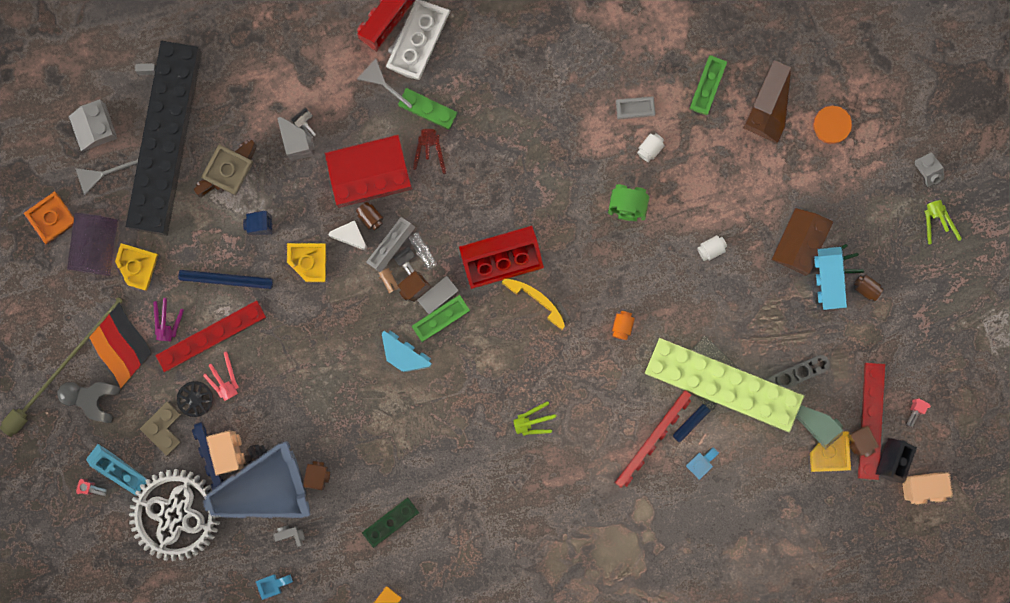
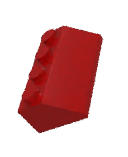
(382, 22)
(501, 257)

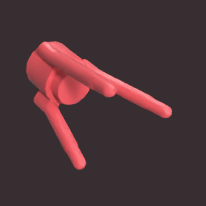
(226, 389)

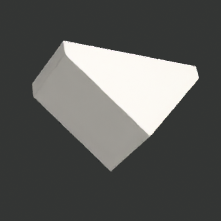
(350, 235)

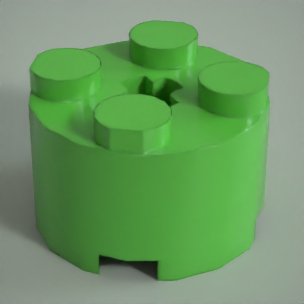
(629, 203)

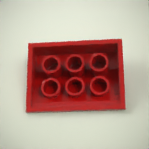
(368, 171)

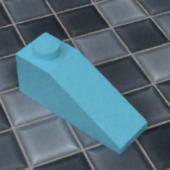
(115, 469)

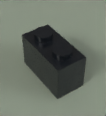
(896, 460)

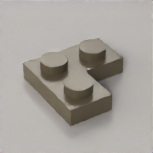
(158, 428)

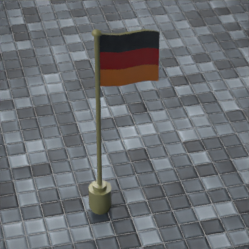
(116, 344)

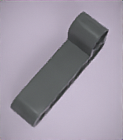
(792, 372)

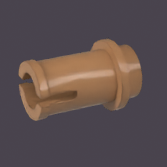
(388, 279)

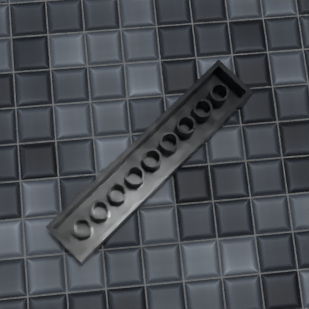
(164, 138)

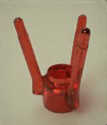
(428, 138)

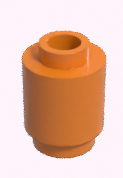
(623, 325)

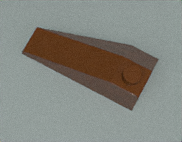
(770, 107)

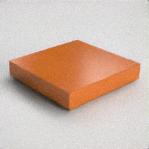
(50, 217)

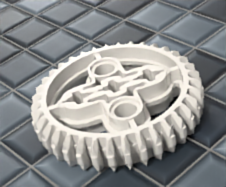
(172, 523)

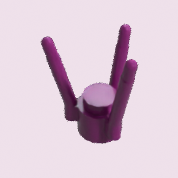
(163, 331)

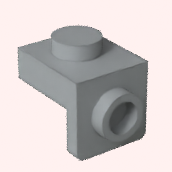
(930, 169)
(285, 532)

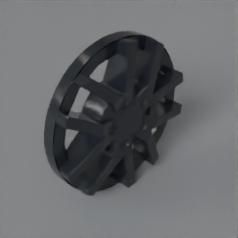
(194, 399)

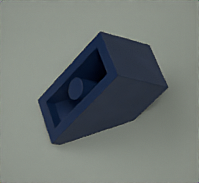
(258, 223)

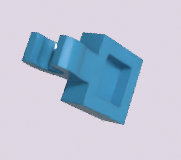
(700, 464)
(271, 585)

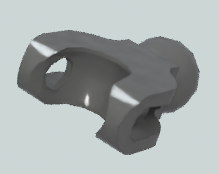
(87, 398)

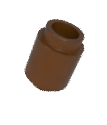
(369, 216)
(868, 287)

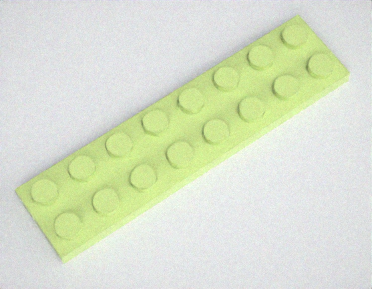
(724, 385)

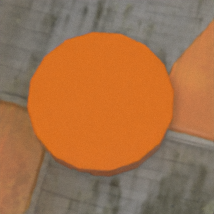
(832, 124)

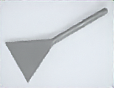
(374, 75)
(89, 178)

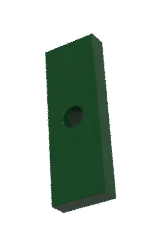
(400, 515)

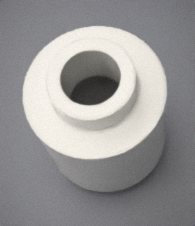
(651, 147)
(712, 248)

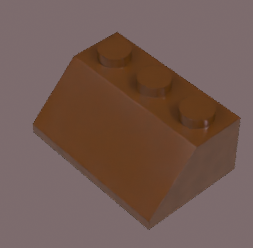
(801, 241)

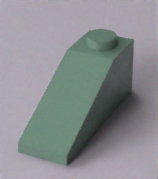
(820, 425)

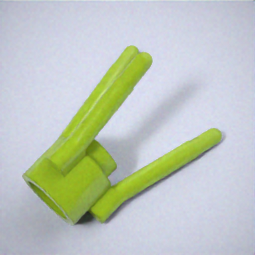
(938, 210)
(523, 424)

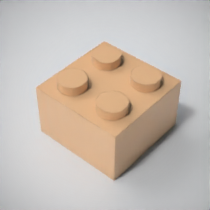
(226, 452)
(927, 486)

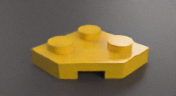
(308, 260)
(136, 266)
(833, 458)

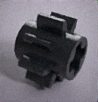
(254, 453)

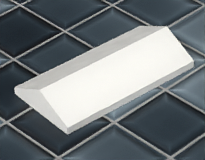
(417, 39)

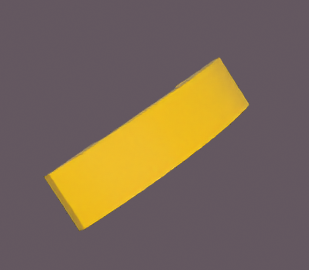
(516, 287)

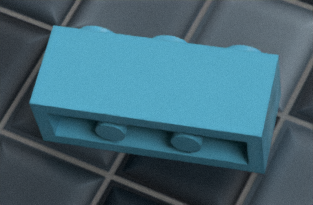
(831, 278)

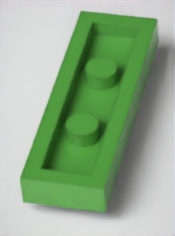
(708, 85)
(428, 109)
(440, 318)

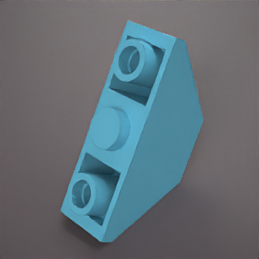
(402, 354)

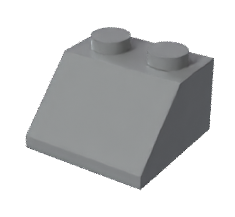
(92, 125)
(295, 140)

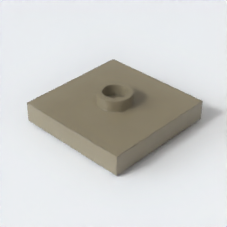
(227, 169)

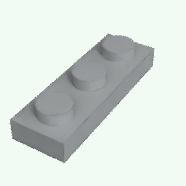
(390, 244)

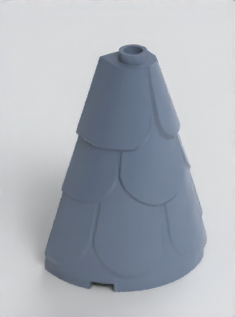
(262, 489)

